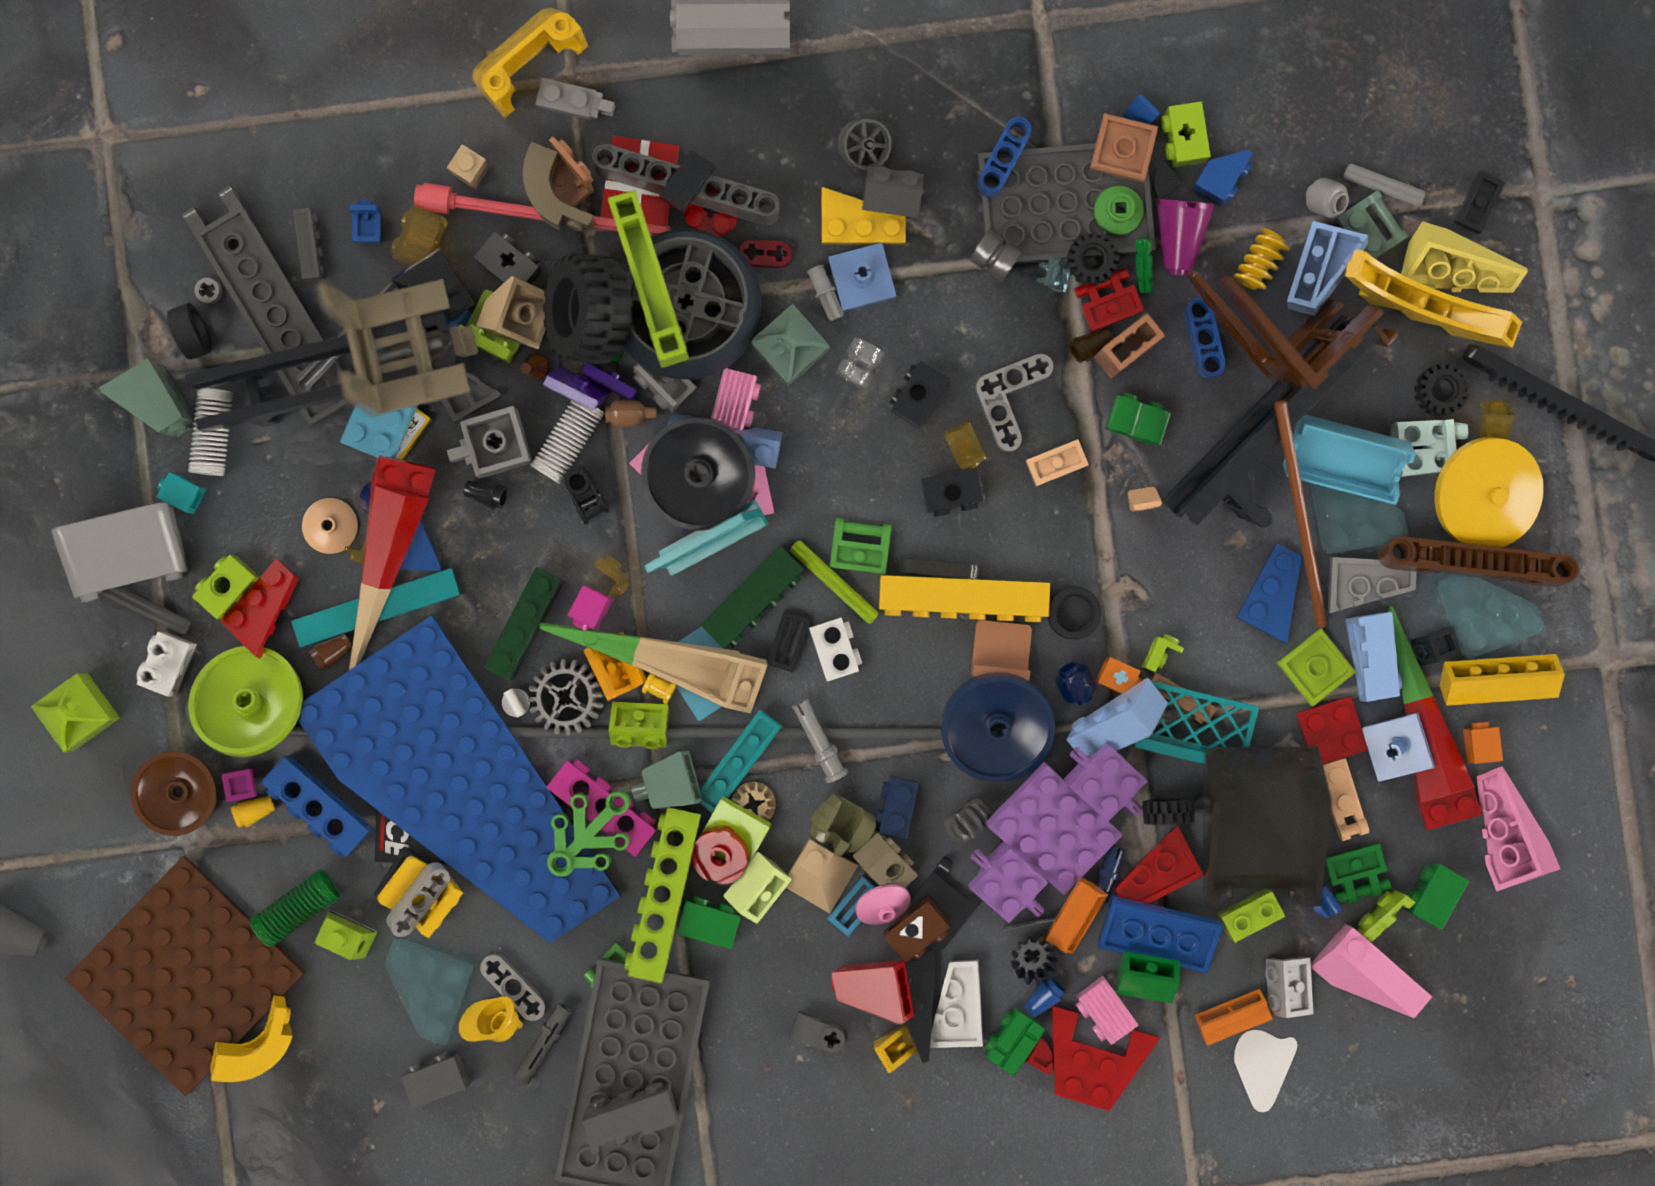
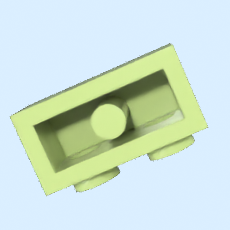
(757, 887)

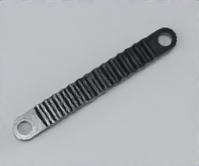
(1560, 402)

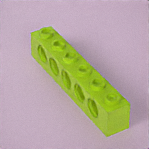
(687, 825)

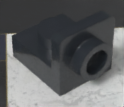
(1436, 646)

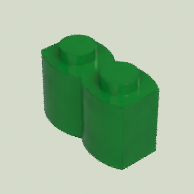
(1137, 419)

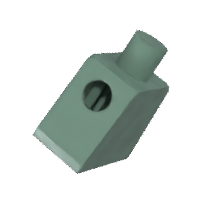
(669, 783)

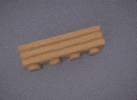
(1185, 703)

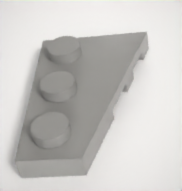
(1363, 581)

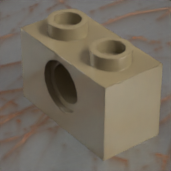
(884, 863)

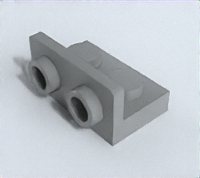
(1289, 987)

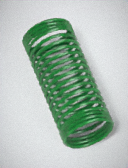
(325, 888)

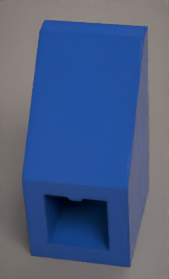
(1220, 175)

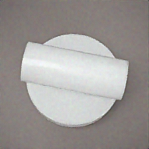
(515, 702)

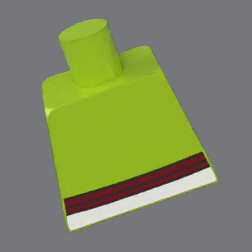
(344, 936)

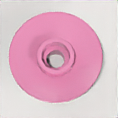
(883, 904)

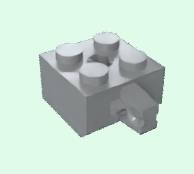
(477, 447)

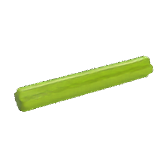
(834, 582)

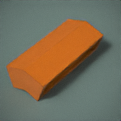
(1076, 916)
(1233, 1017)

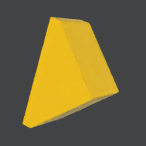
(895, 1047)

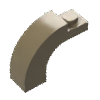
(537, 178)

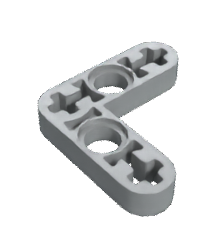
(999, 397)

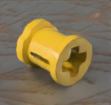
(659, 687)

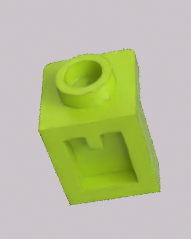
(1156, 655)

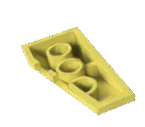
(1456, 263)

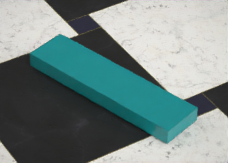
(739, 759)

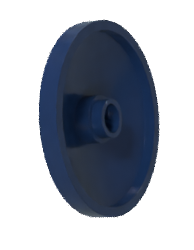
(1004, 749)

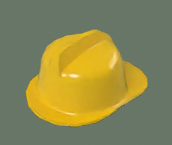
(490, 1020)

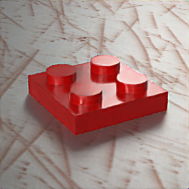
(1333, 729)

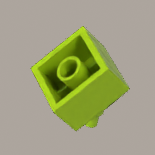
(75, 712)

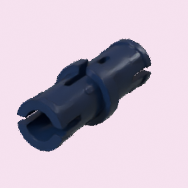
(1110, 869)

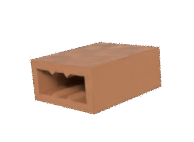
(1129, 346)

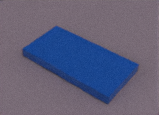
(1160, 933)

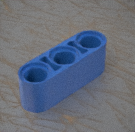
(1008, 144)
(1199, 351)

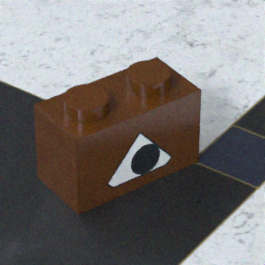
(917, 930)

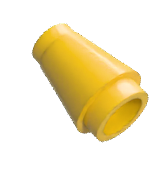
(252, 810)

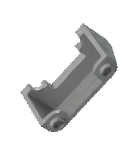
(121, 550)

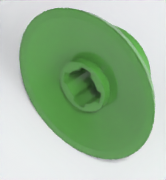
(1119, 223)

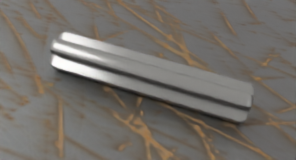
(1384, 184)

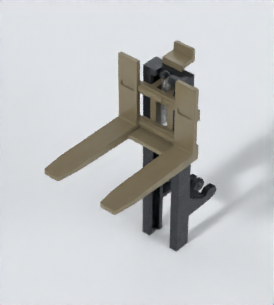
(420, 353)

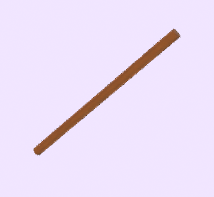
(1301, 513)

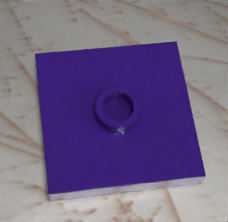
(577, 387)

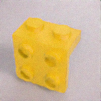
(402, 881)

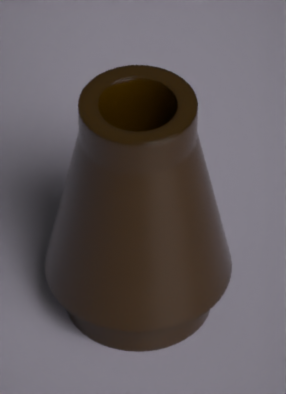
(1088, 345)

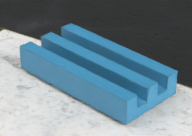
(840, 924)

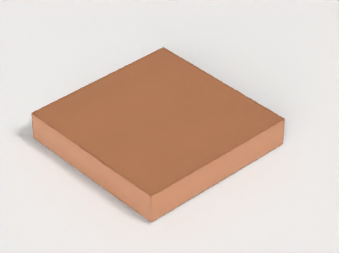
(1124, 148)

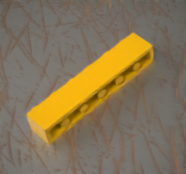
(964, 596)

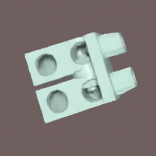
(1435, 438)

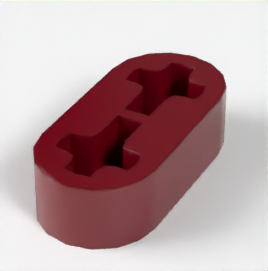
(767, 246)

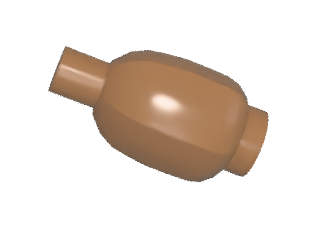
(628, 413)

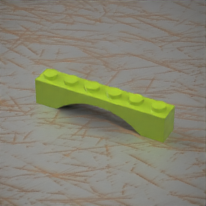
(648, 279)

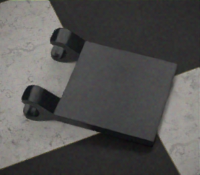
(949, 900)

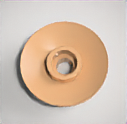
(343, 528)

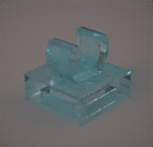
(1056, 274)

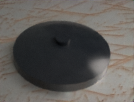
(698, 473)

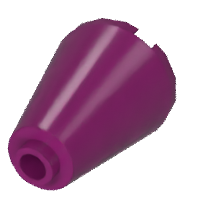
(1182, 232)

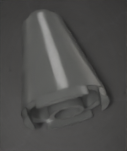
(19, 934)

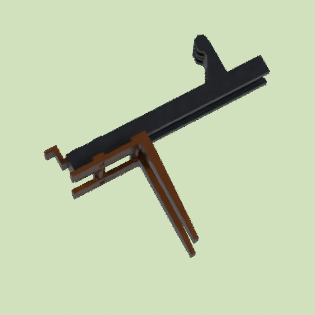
(1301, 382)

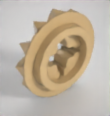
(759, 792)

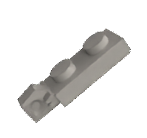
(572, 100)

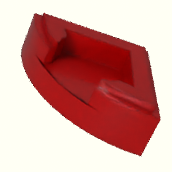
(1041, 1057)

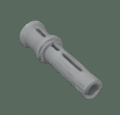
(825, 753)

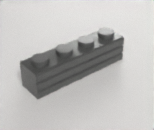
(308, 246)

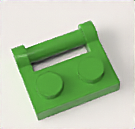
(859, 555)

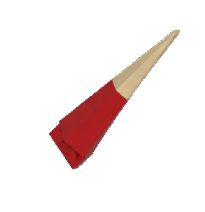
(395, 508)

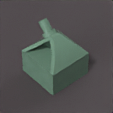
(790, 345)

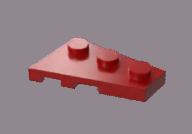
(256, 612)

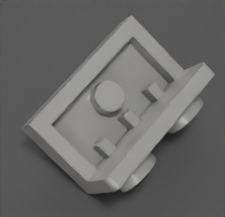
(667, 391)

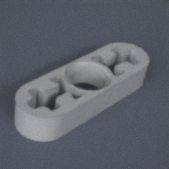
(416, 888)
(501, 988)

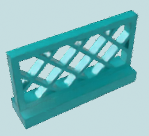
(705, 543)
(1195, 751)

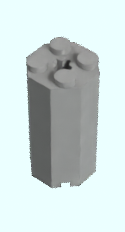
(730, 27)

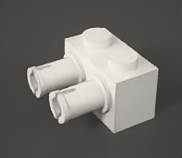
(165, 663)

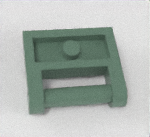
(1359, 221)

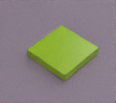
(1316, 667)
(742, 821)

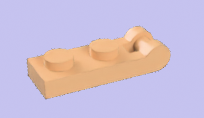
(1344, 800)

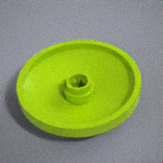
(245, 702)

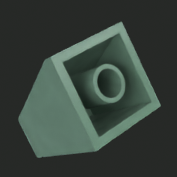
(152, 397)

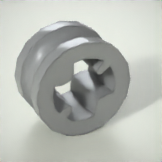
(210, 282)

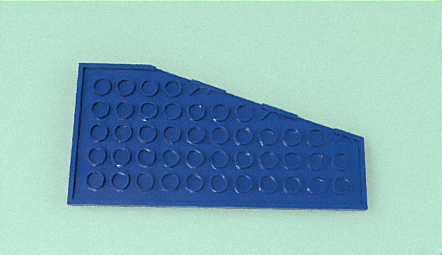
(445, 768)

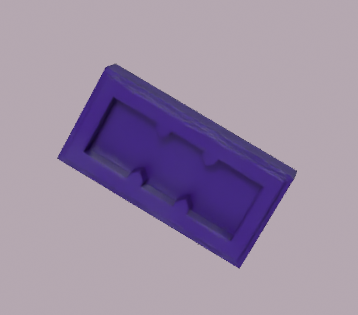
(610, 381)

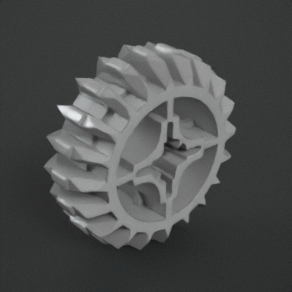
(587, 710)

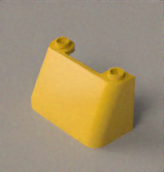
(544, 28)

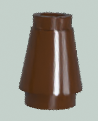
(330, 651)

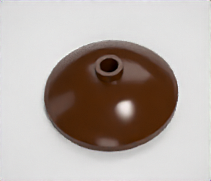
(155, 795)

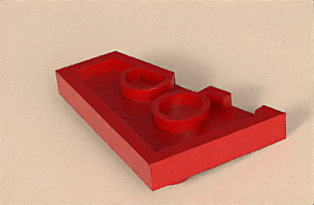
(1160, 870)

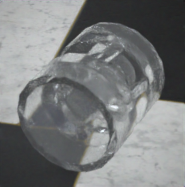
(865, 354)

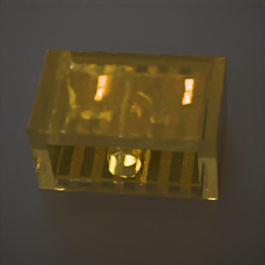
(419, 236)

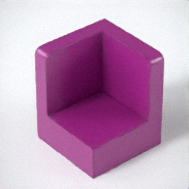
(239, 784)

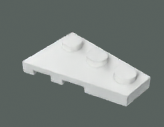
(959, 1009)

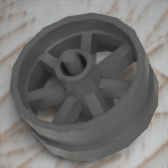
(864, 143)

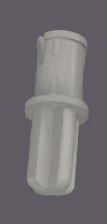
(825, 293)

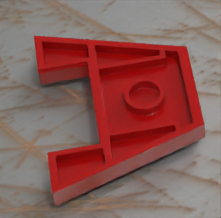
(1089, 1072)

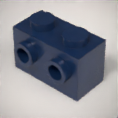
(897, 807)

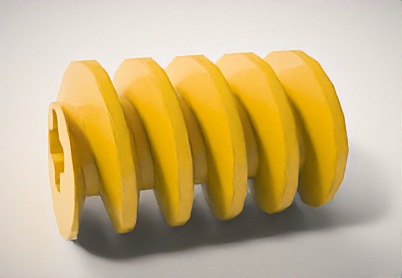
(1261, 260)

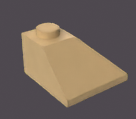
(515, 312)
(820, 875)

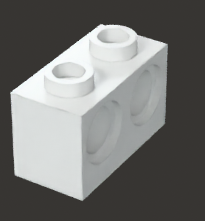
(828, 651)

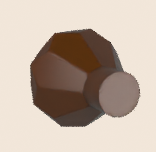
(535, 366)

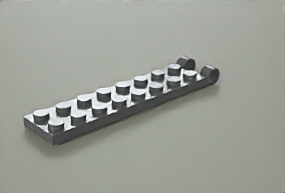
(262, 294)

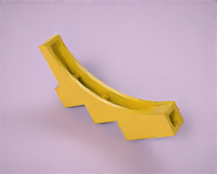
(1424, 304)

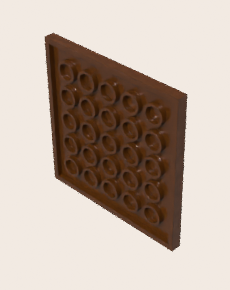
(183, 974)

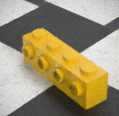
(1501, 679)

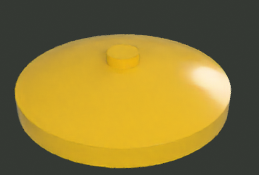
(1488, 492)

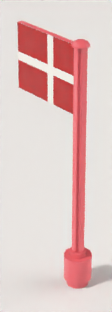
(656, 211)

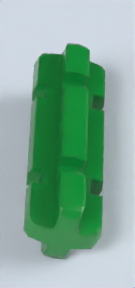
(1144, 265)

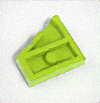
(1384, 915)

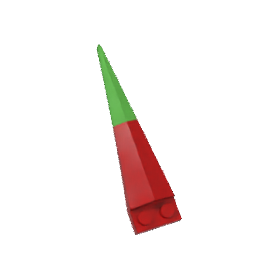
(1445, 791)

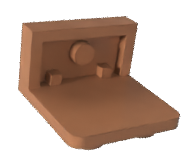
(571, 179)
(1001, 648)

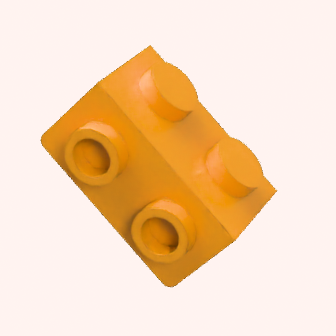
(613, 674)

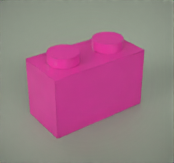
(589, 608)

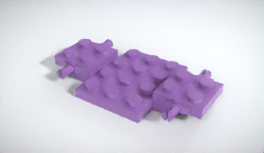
(1055, 830)

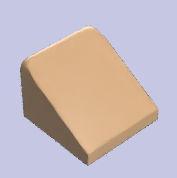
(1144, 499)

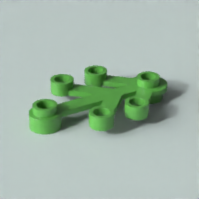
(586, 837)

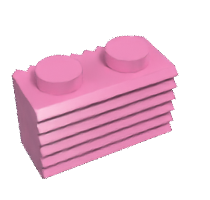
(735, 399)
(1106, 1010)

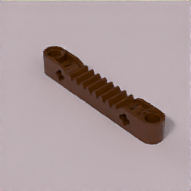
(1479, 561)

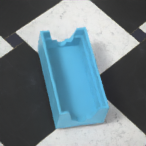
(1350, 458)

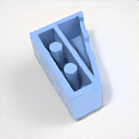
(1322, 265)
(1374, 656)
(1120, 721)

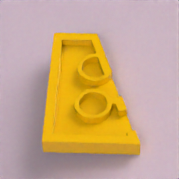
(848, 224)

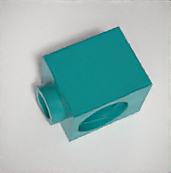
(180, 492)

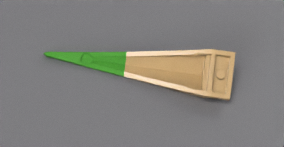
(707, 671)

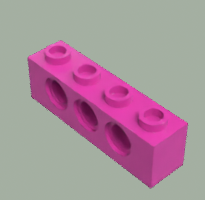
(564, 787)

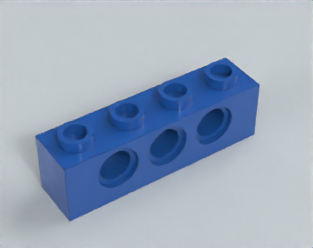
(354, 827)

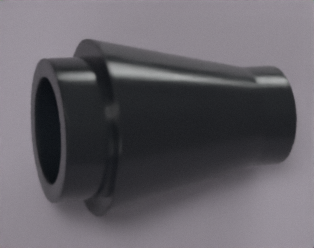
(487, 493)

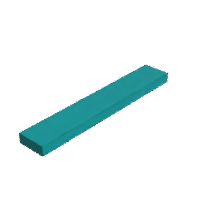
(400, 600)

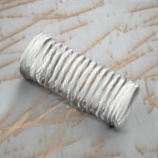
(204, 467)
(548, 468)

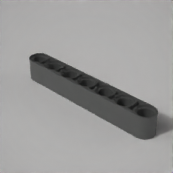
(651, 166)

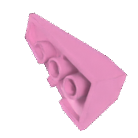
(1514, 839)
(1364, 970)

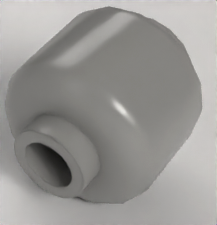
(1327, 198)

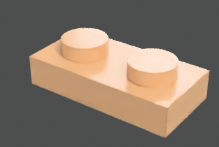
(1057, 462)

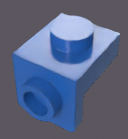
(366, 222)

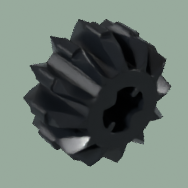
(1028, 969)

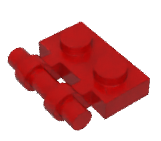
(1112, 307)

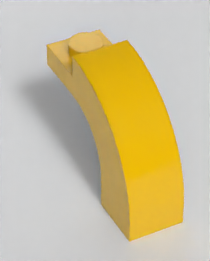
(257, 1056)

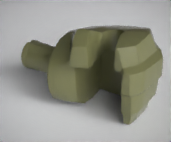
(843, 825)

